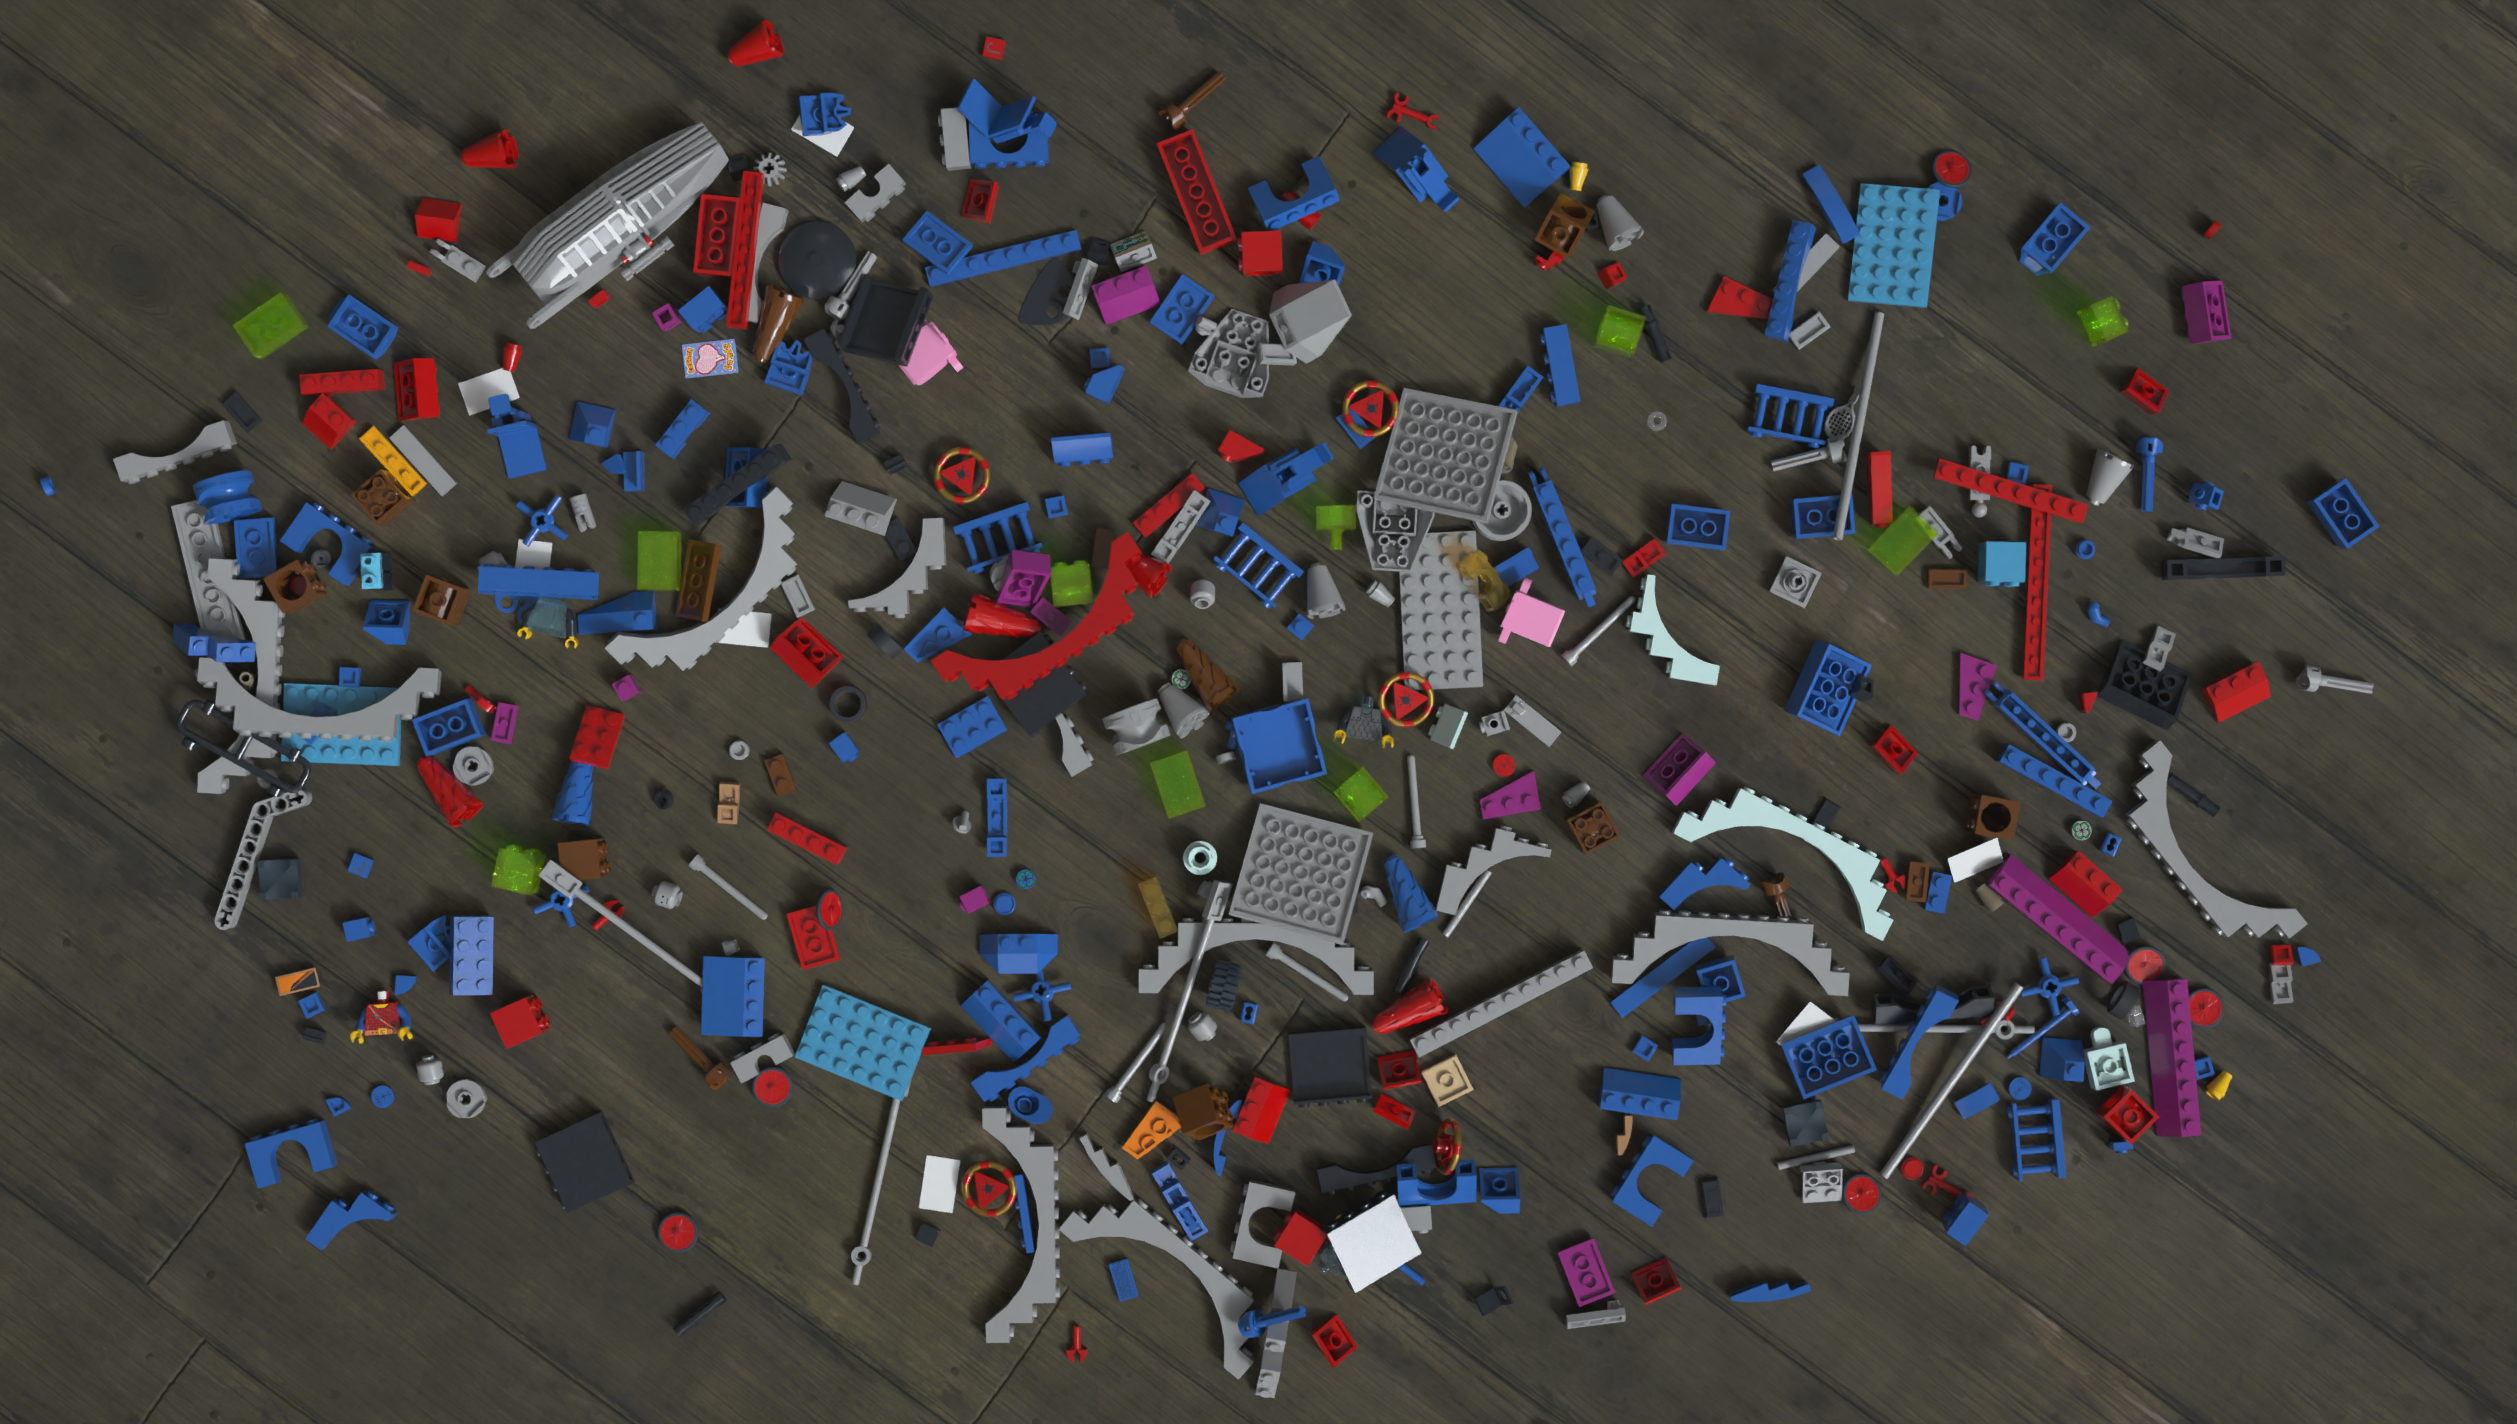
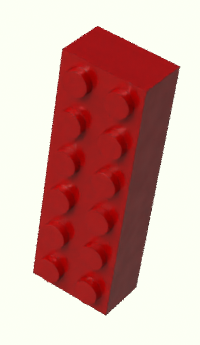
(1196, 192)

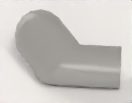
(1373, 893)

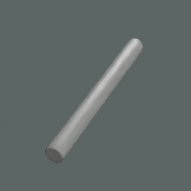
(1466, 903)
(1815, 1157)

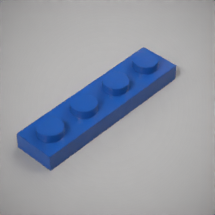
(1025, 1220)

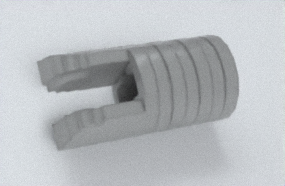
(582, 509)

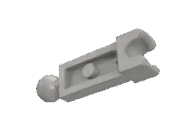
(1982, 464)

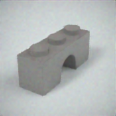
(865, 206)
(747, 1064)

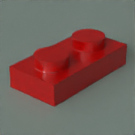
(1394, 1111)

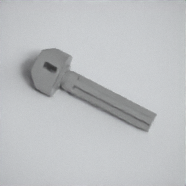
(849, 290)
(1832, 450)
(2312, 678)

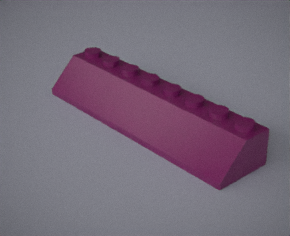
(2059, 919)
(2171, 1057)

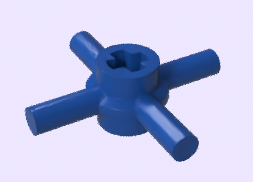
(535, 522)
(559, 906)
(2055, 990)
(1047, 995)

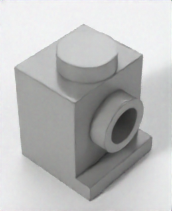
(1502, 723)

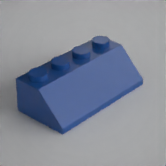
(1001, 1020)
(1640, 1093)

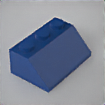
(1082, 449)
(736, 459)

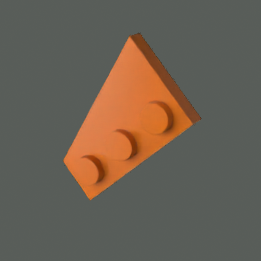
(1152, 1129)

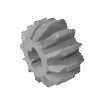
(774, 174)

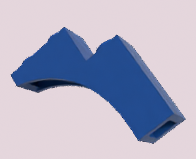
(219, 648)
(1693, 879)
(339, 1214)

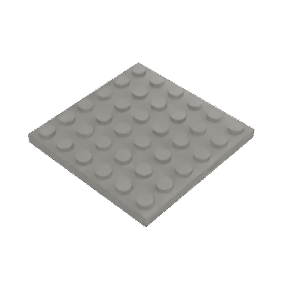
(1445, 455)
(1301, 874)

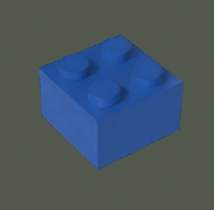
(704, 310)
(1722, 974)
(1964, 1218)

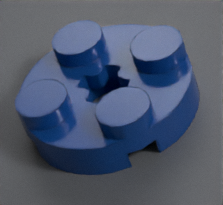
(1953, 199)

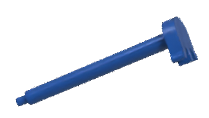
(2071, 1008)

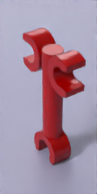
(1399, 108)
(1936, 1179)

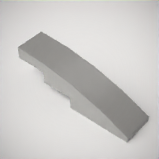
(1111, 1172)

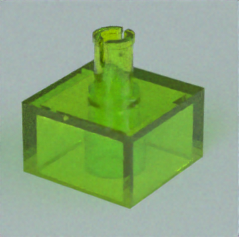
(1336, 520)

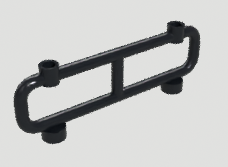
(276, 785)

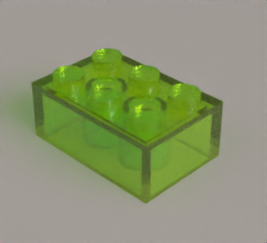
(2103, 321)
(270, 326)
(1903, 540)
(659, 561)
(1178, 784)

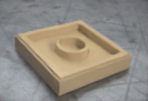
(1447, 1080)

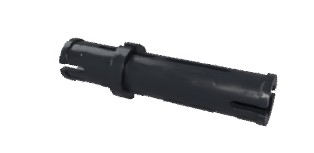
(1654, 331)
(2199, 800)
(1411, 965)
(703, 1311)

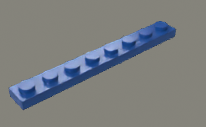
(1007, 258)

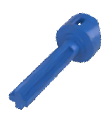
(2148, 469)
(1257, 1321)

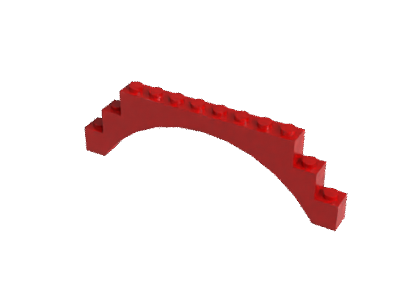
(1106, 614)

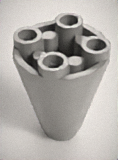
(1181, 710)

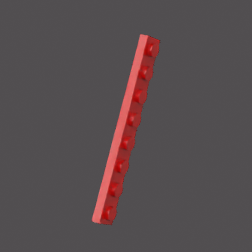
(745, 250)
(2010, 491)

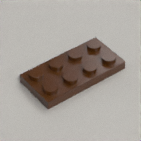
(698, 580)

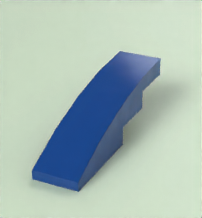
(1831, 204)
(1521, 389)
(1179, 1201)
(1761, 1292)

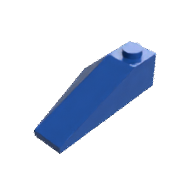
(624, 614)

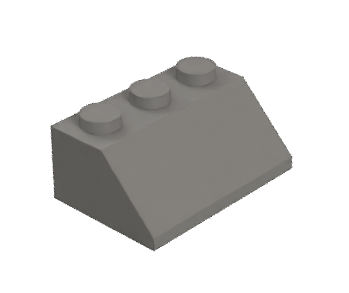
(861, 508)

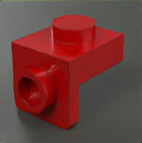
(1555, 258)

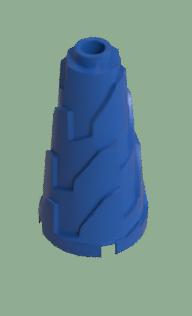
(575, 800)
(1408, 896)

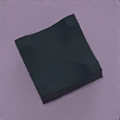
(280, 879)
(1805, 1122)

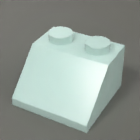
(1448, 725)

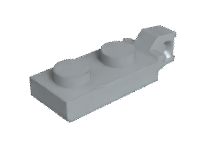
(2197, 541)

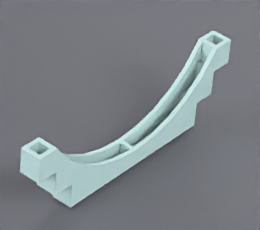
(1852, 863)

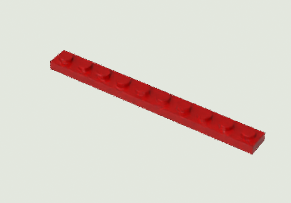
(2036, 592)

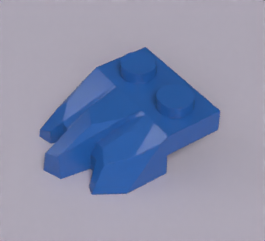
(822, 114)
(789, 368)
(432, 943)

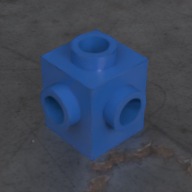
(2205, 496)

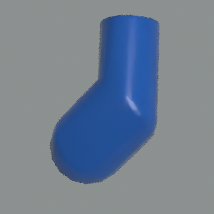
(2095, 615)
(1231, 744)

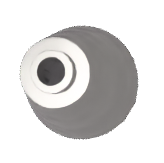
(1617, 223)
(2106, 476)
(1322, 593)

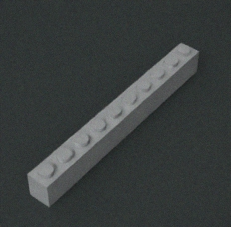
(1501, 1003)

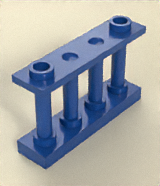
(1783, 397)
(983, 524)
(1276, 559)
(2055, 1147)

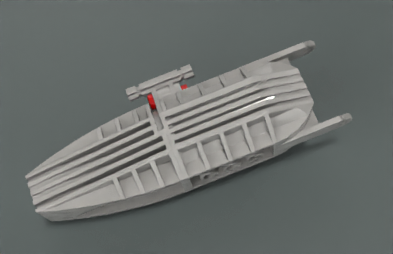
(615, 219)

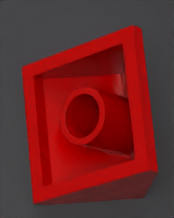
(980, 200)
(438, 220)
(2145, 392)
(1894, 750)
(1399, 1070)
(1655, 1281)
(1334, 1340)

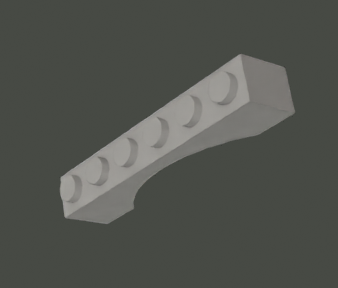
(771, 223)
(212, 438)
(1074, 755)

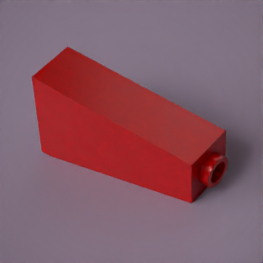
(1879, 487)

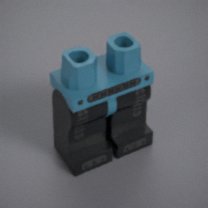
(372, 571)

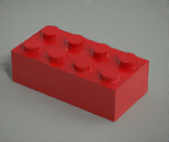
(716, 235)

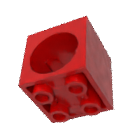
(1260, 253)
(520, 1021)
(2127, 1114)
(1299, 1236)

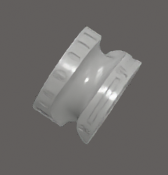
(1514, 517)
(1136, 727)

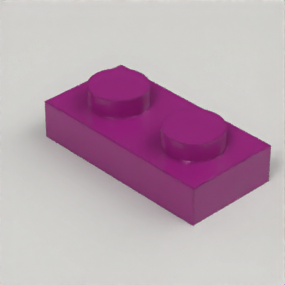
(1051, 616)
(505, 723)

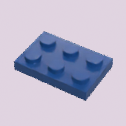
(937, 243)
(1181, 309)
(256, 547)
(972, 727)

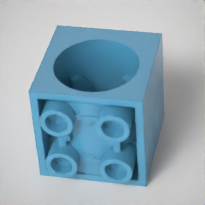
(2001, 563)

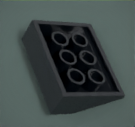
(2142, 689)

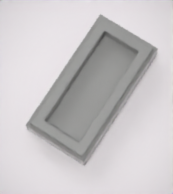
(1808, 330)
(1274, 355)
(798, 596)

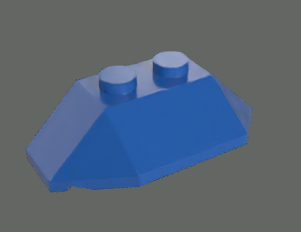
(1018, 952)

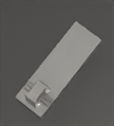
(1085, 273)
(1532, 721)
(1612, 1315)

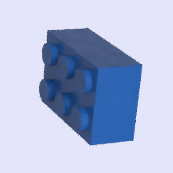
(2343, 514)
(1818, 516)
(1697, 527)
(449, 727)

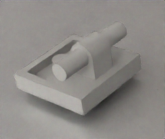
(1821, 1182)

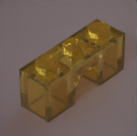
(1495, 591)
(1158, 907)

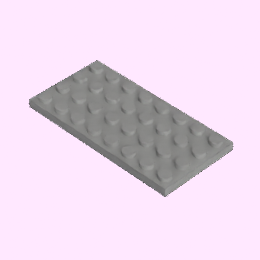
(1441, 615)

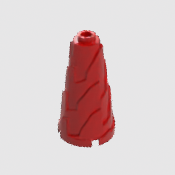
(995, 619)
(450, 794)
(1414, 1007)

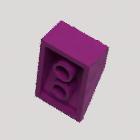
(1024, 578)

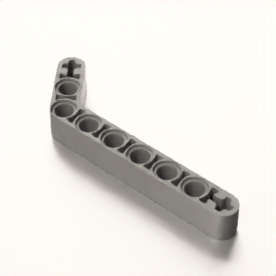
(243, 853)

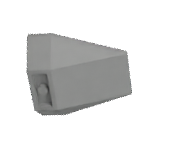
(1308, 317)
(1230, 356)
(1392, 532)

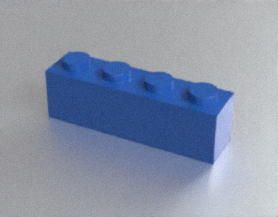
(1560, 365)

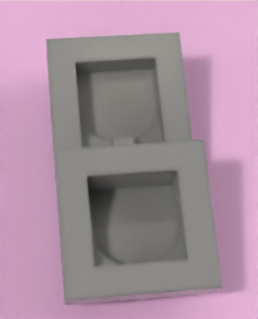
(2158, 648)
(2280, 984)

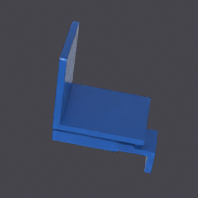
(1000, 121)
(1417, 168)
(518, 440)
(1283, 477)

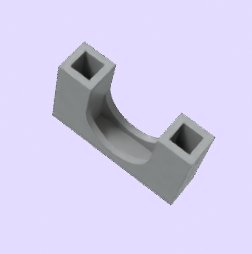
(1246, 1245)

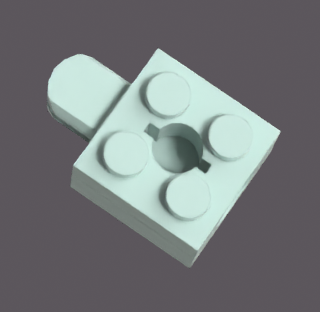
(2107, 1061)

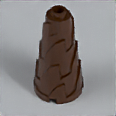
(775, 319)
(1207, 677)

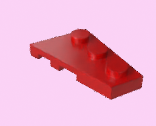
(1739, 300)
(954, 1046)

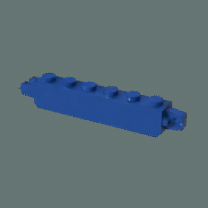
(1563, 538)
(2043, 736)

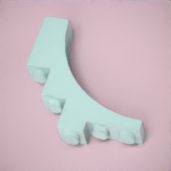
(1647, 621)

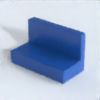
(635, 476)
(1517, 567)

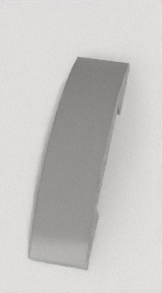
(1181, 527)

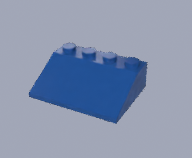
(1521, 157)
(1825, 687)
(732, 996)
(1828, 1057)

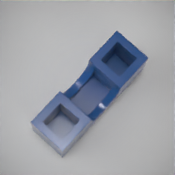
(687, 421)

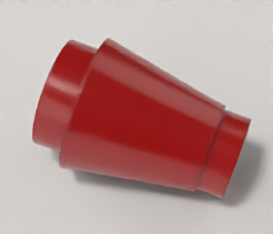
(511, 356)

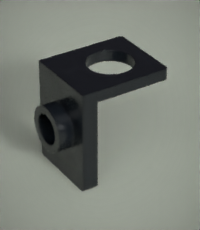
(1493, 1299)

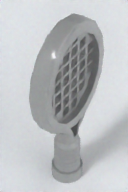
(1853, 399)

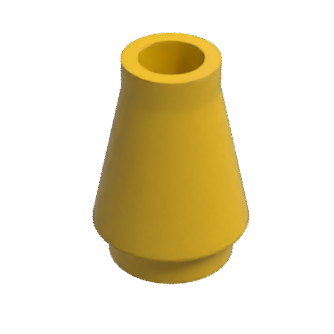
(1577, 175)
(2219, 1085)

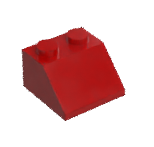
(328, 420)
(1238, 448)

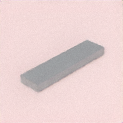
(1816, 258)
(423, 460)

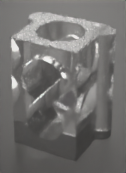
(729, 947)
(2136, 1017)

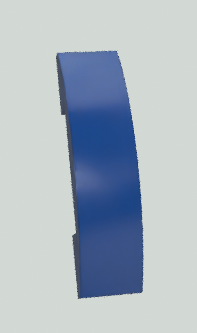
(997, 817)
(1219, 1158)

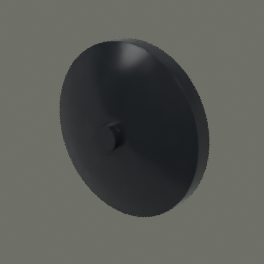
(817, 260)

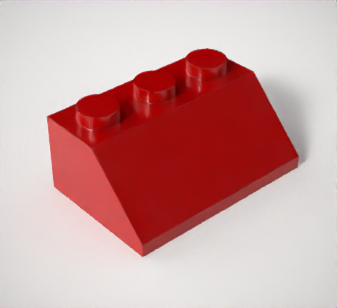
(416, 389)
(806, 652)
(2237, 691)
(2085, 883)
(1261, 1109)

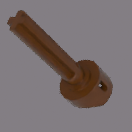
(1176, 114)
(1775, 889)
(716, 1074)

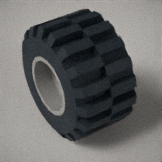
(1224, 985)

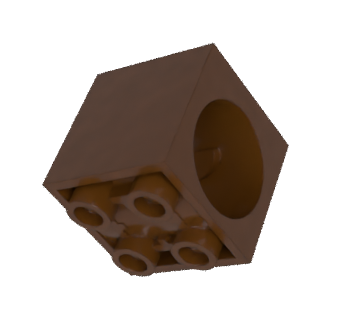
(1564, 225)
(383, 498)
(278, 586)
(441, 600)
(2010, 813)
(1592, 827)
(585, 858)
(1203, 1111)

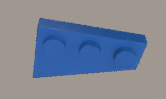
(936, 635)

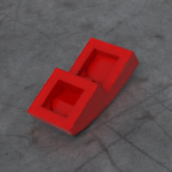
(1644, 557)

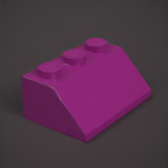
(1126, 295)
(2206, 312)
(1679, 769)

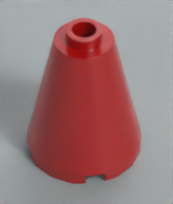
(756, 46)
(493, 151)
(1150, 574)

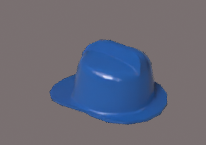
(1030, 1105)

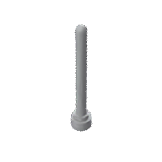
(1571, 655)
(1417, 840)
(699, 864)
(1276, 953)
(1115, 1091)

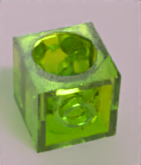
(1619, 331)
(1072, 584)
(1360, 794)
(518, 869)

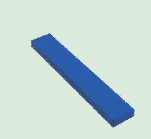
(1661, 975)

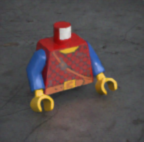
(383, 1019)

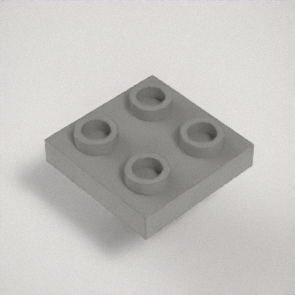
(1795, 582)

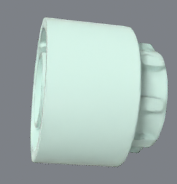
(1189, 857)

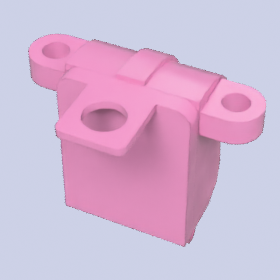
(930, 355)
(1531, 617)

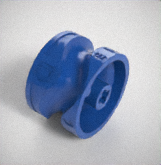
(227, 497)

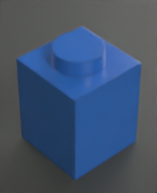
(845, 747)
(359, 929)

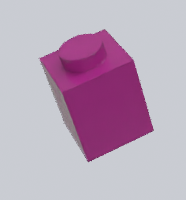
(667, 317)
(627, 688)
(974, 899)

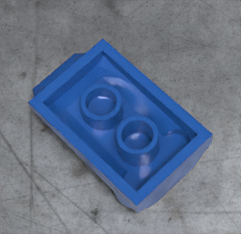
(2052, 240)
(362, 326)

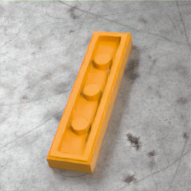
(393, 461)

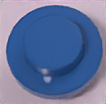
(2085, 549)

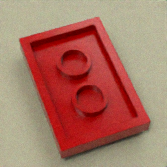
(597, 737)
(812, 942)

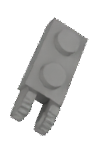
(459, 261)
(1944, 533)

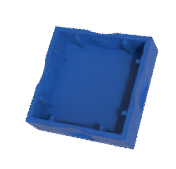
(1278, 745)

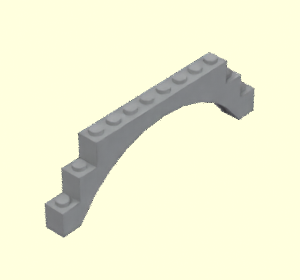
(266, 628)
(689, 643)
(373, 722)
(2153, 823)
(1679, 928)
(1173, 957)
(1039, 1167)
(1143, 1225)

